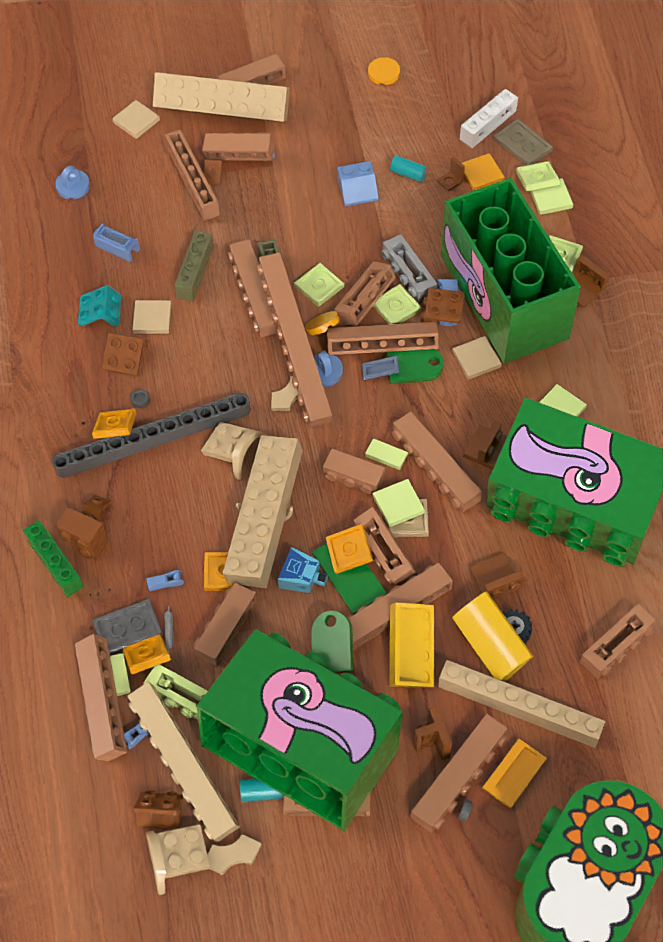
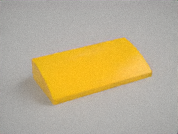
(492, 637)
(411, 645)

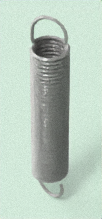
(169, 630)

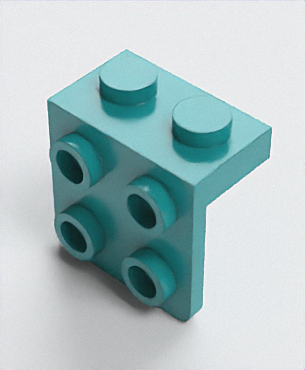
(99, 304)

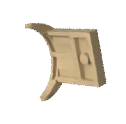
(230, 444)
(176, 853)

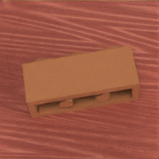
(353, 471)

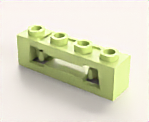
(161, 679)

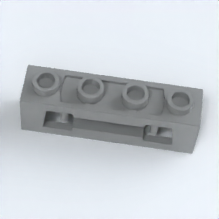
(393, 251)

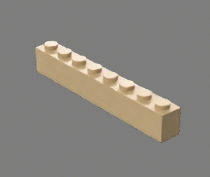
(521, 703)
(183, 761)

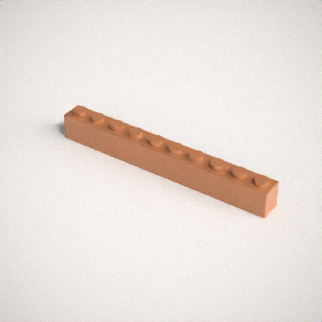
(294, 340)

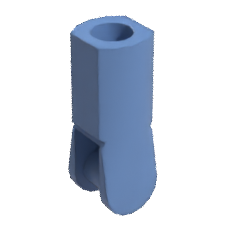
(160, 581)
(132, 742)

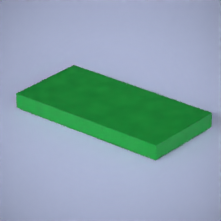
(355, 586)

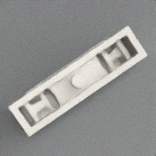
(488, 118)

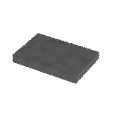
(128, 626)

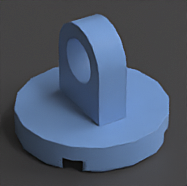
(72, 183)
(329, 368)

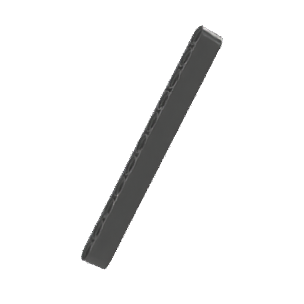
(145, 441)

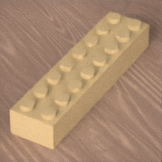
(221, 96)
(263, 512)

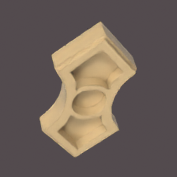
(284, 399)
(241, 851)

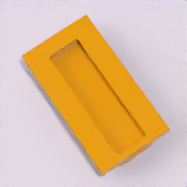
(514, 773)

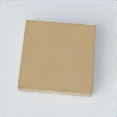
(136, 119)
(152, 317)
(476, 357)
(413, 527)

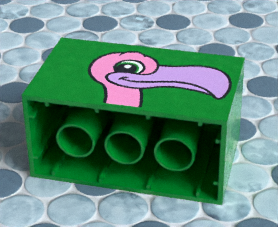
(508, 270)
(577, 482)
(300, 727)

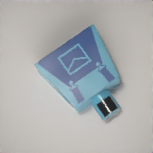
(300, 572)

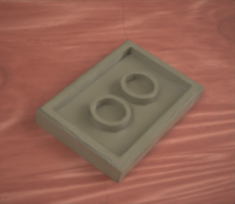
(522, 142)

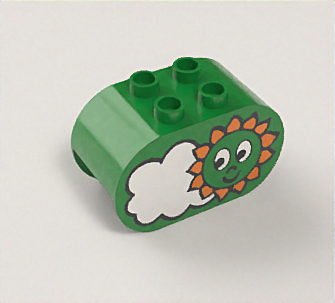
(592, 866)

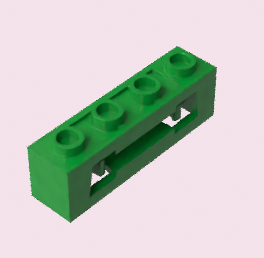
(53, 558)

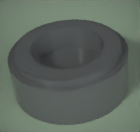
(139, 398)
(465, 810)

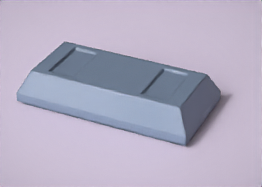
(380, 368)

